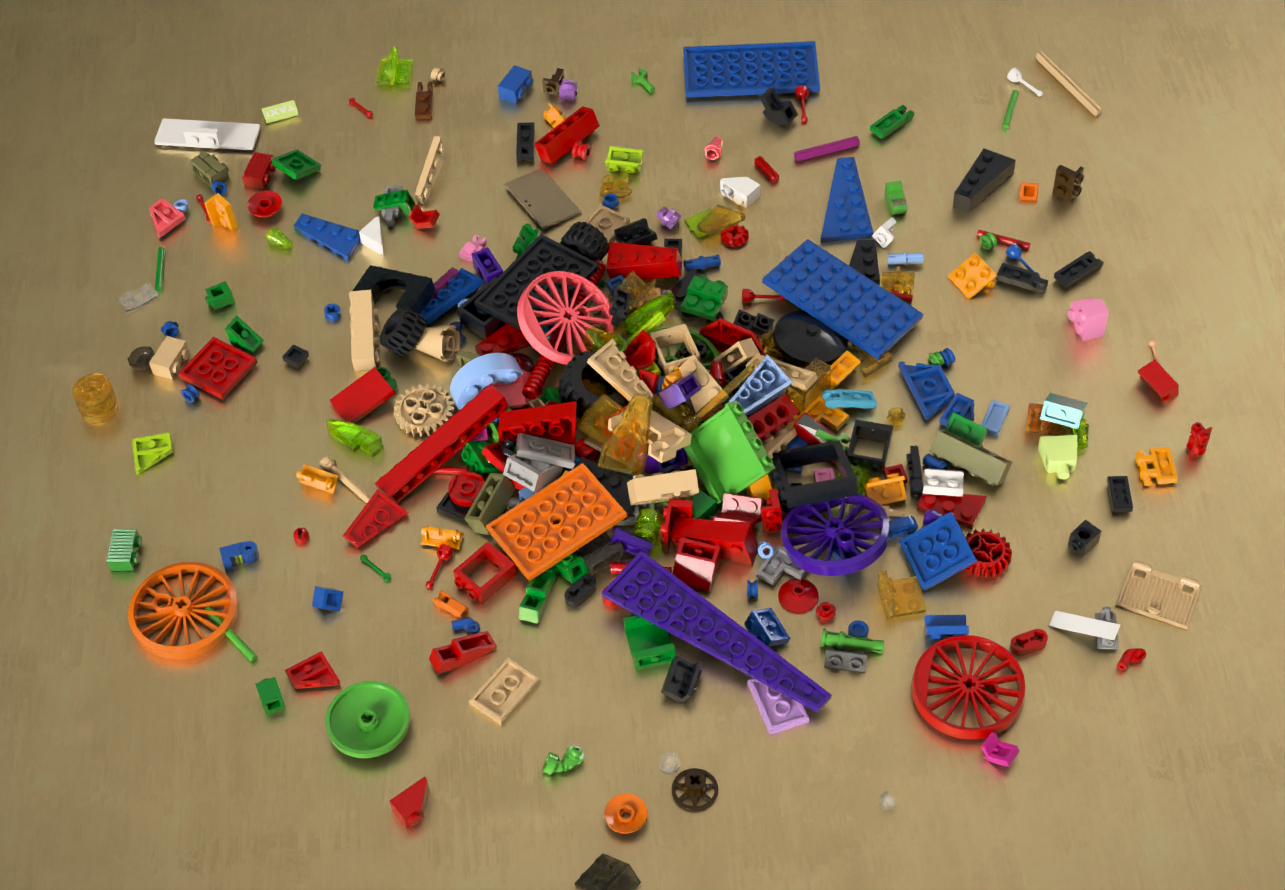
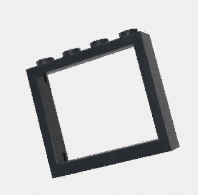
(816, 491)

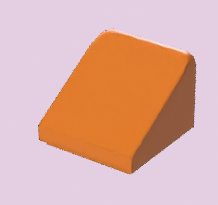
(1028, 191)

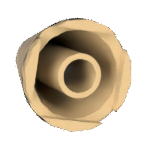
(440, 342)

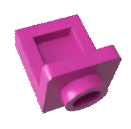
(998, 751)

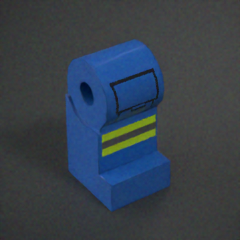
(239, 554)

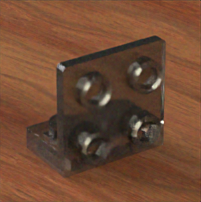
(599, 553)
(608, 874)

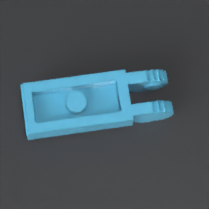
(849, 398)

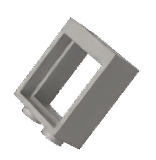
(531, 473)

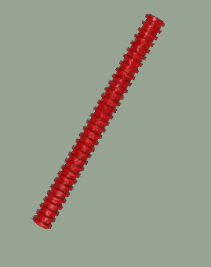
(544, 365)

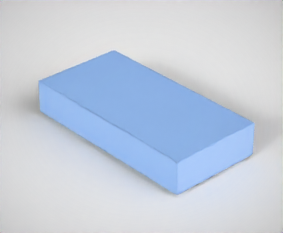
(995, 417)

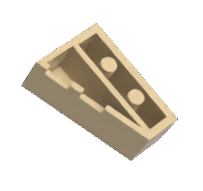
(661, 487)

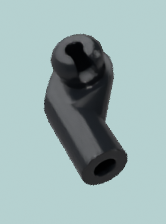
(507, 449)

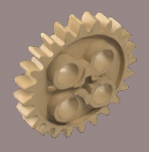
(423, 409)

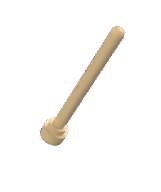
(329, 464)

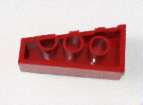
(643, 260)
(549, 422)
(735, 539)

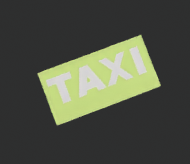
(280, 111)

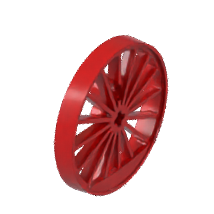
(959, 682)

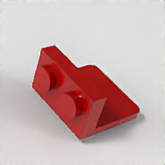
(675, 508)

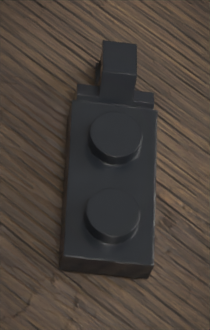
(1021, 277)
(619, 305)

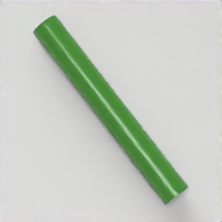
(1010, 109)

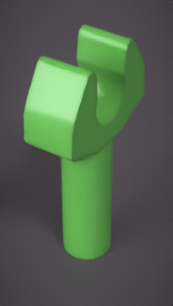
(642, 79)
(828, 437)

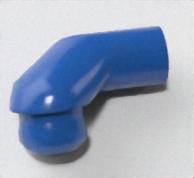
(467, 624)

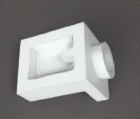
(883, 234)

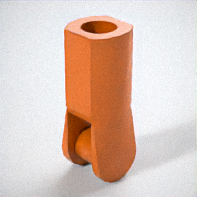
(452, 605)

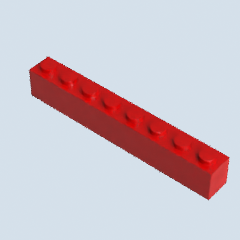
(442, 444)

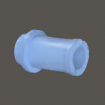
(767, 553)

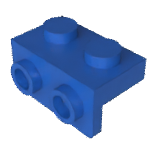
(945, 625)

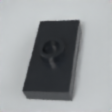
(1119, 494)

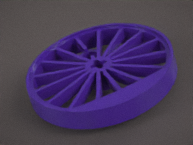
(835, 531)

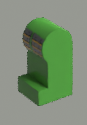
(895, 197)

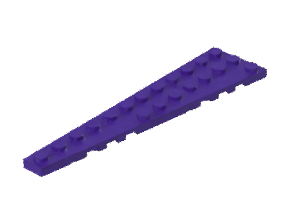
(672, 605)

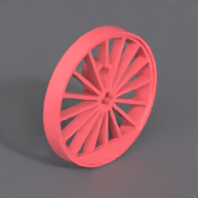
(561, 314)

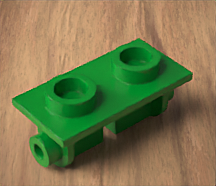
(529, 236)

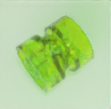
(648, 525)

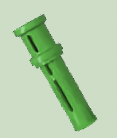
(842, 641)

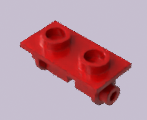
(1198, 440)

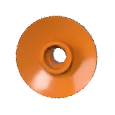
(625, 805)

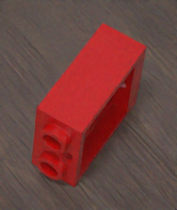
(496, 558)

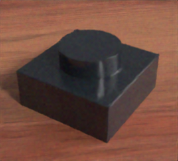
(295, 356)

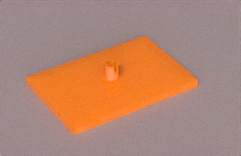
(556, 521)

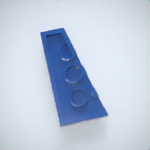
(338, 238)
(446, 298)

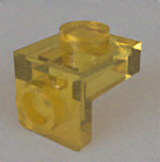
(768, 345)

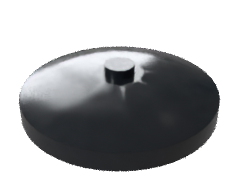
(804, 338)

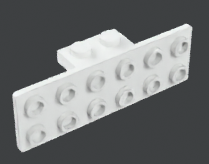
(207, 134)

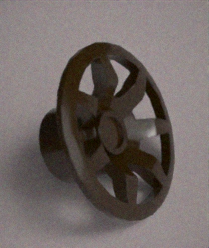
(694, 786)

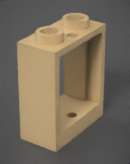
(678, 335)

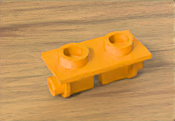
(554, 116)
(318, 478)
(437, 536)

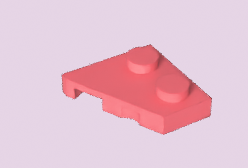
(165, 216)

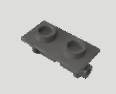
(846, 660)

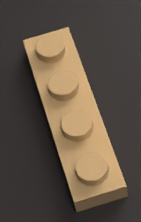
(800, 377)

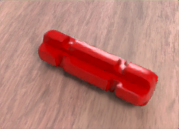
(765, 167)

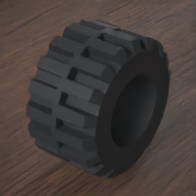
(586, 241)
(402, 331)

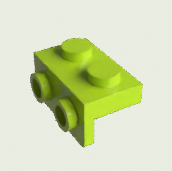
(624, 159)

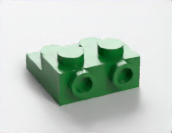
(704, 297)

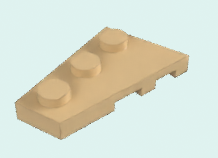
(708, 384)

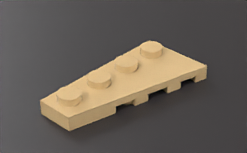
(432, 166)

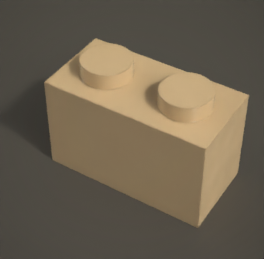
(737, 354)
(169, 357)

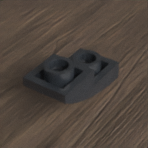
(758, 324)

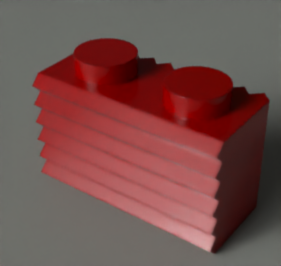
(258, 171)

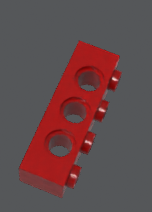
(773, 416)

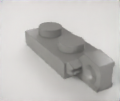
(393, 212)

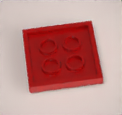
(217, 368)

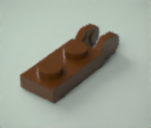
(424, 102)

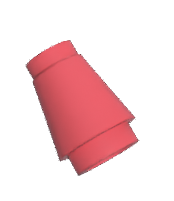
(714, 148)

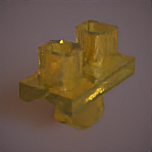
(898, 279)

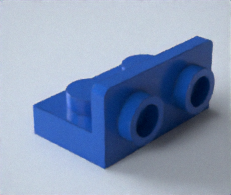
(766, 627)

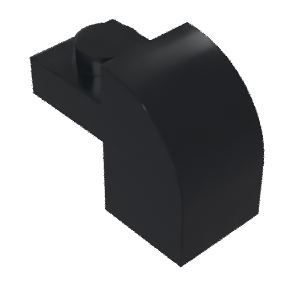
(776, 111)

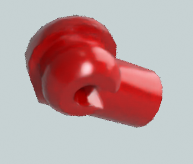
(1131, 656)

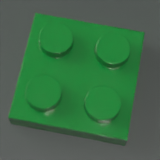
(296, 164)

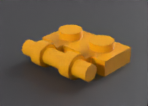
(1162, 463)

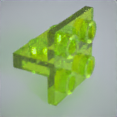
(393, 70)

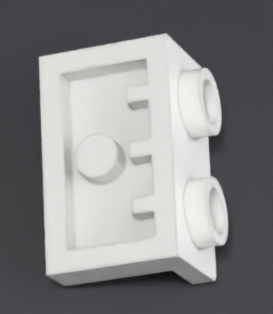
(943, 482)

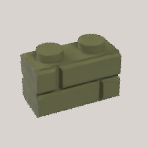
(209, 168)

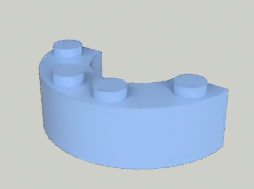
(481, 373)

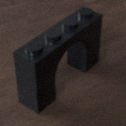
(417, 288)

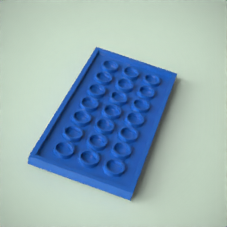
(750, 69)
(842, 299)

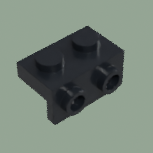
(635, 233)
(681, 679)

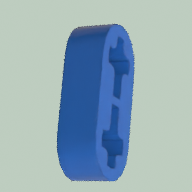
(902, 527)

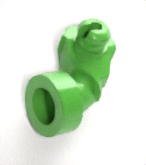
(571, 758)

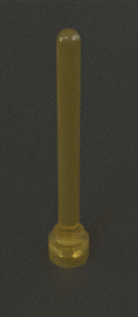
(691, 422)

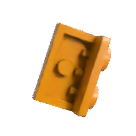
(886, 490)

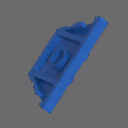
(927, 386)

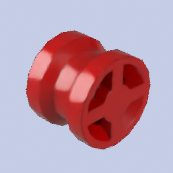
(581, 150)

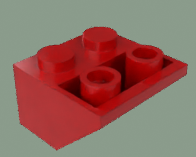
(697, 564)

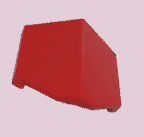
(641, 351)

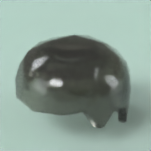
(140, 358)

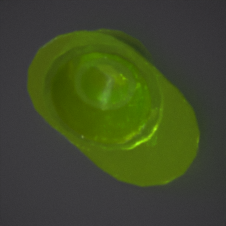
(600, 338)

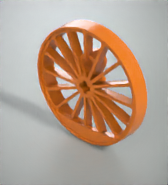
(182, 609)

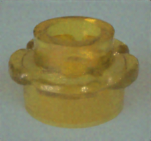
(896, 415)

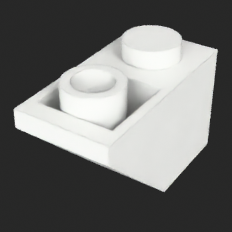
(741, 190)

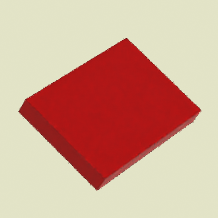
(362, 396)

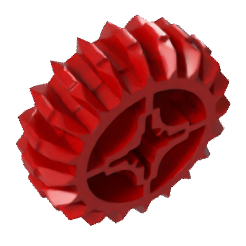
(988, 548)

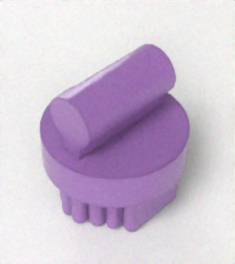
(568, 90)
(669, 218)

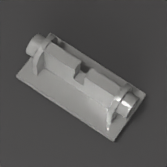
(1108, 616)

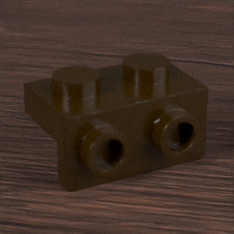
(1068, 182)

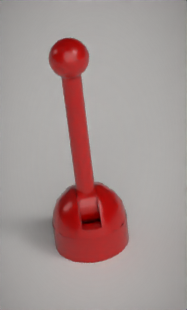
(802, 94)
(748, 296)
(444, 553)

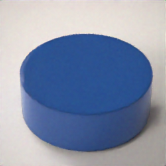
(858, 629)

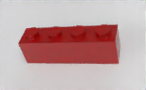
(562, 137)

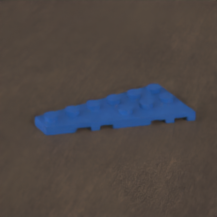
(846, 208)

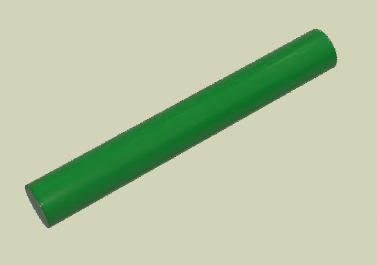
(160, 268)

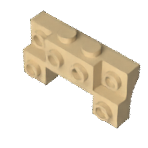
(664, 436)

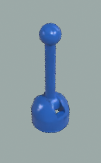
(1014, 253)

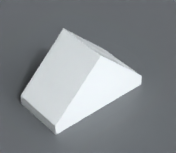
(372, 236)

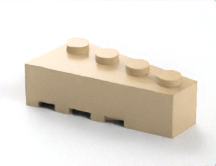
(364, 330)

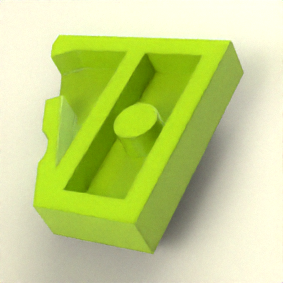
(151, 450)

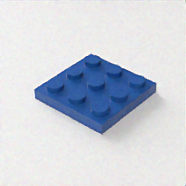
(938, 551)

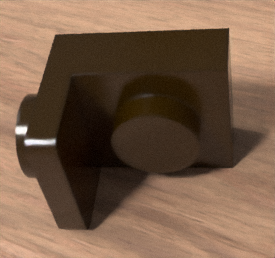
(552, 85)

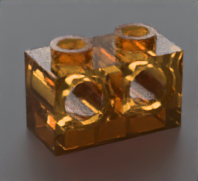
(1037, 425)

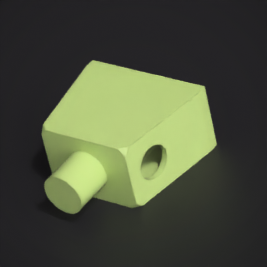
(1059, 454)

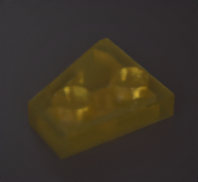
(720, 219)
(869, 363)

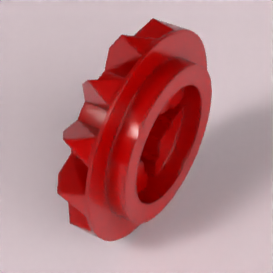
(741, 237)

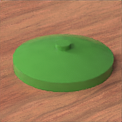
(367, 719)

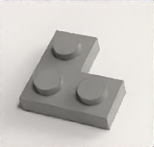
(776, 565)

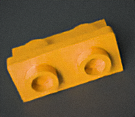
(220, 212)

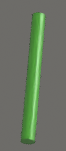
(234, 637)

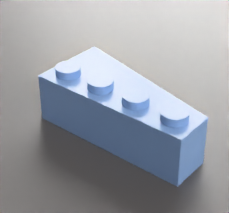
(762, 387)

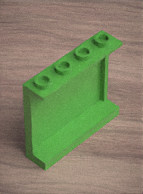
(728, 453)

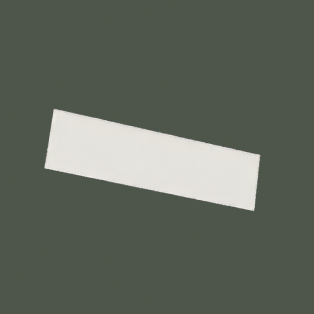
(1084, 625)

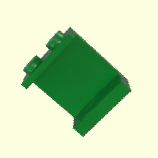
(647, 642)

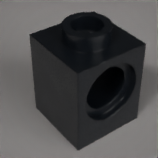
(1084, 537)

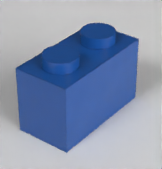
(515, 84)

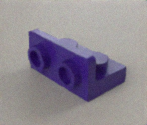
(631, 543)

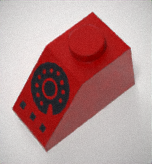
(411, 803)

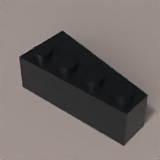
(983, 177)

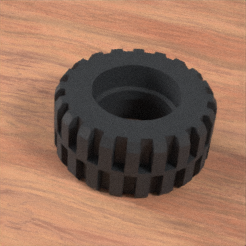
(572, 388)

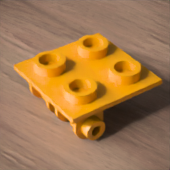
(973, 276)

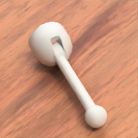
(1015, 76)

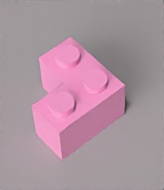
(1089, 317)

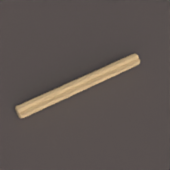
(1068, 83)

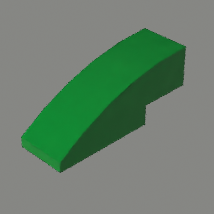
(537, 596)

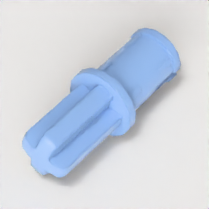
(905, 258)

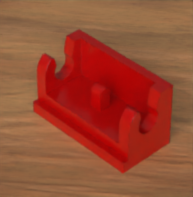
(1159, 380)

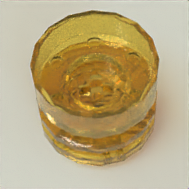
(95, 398)

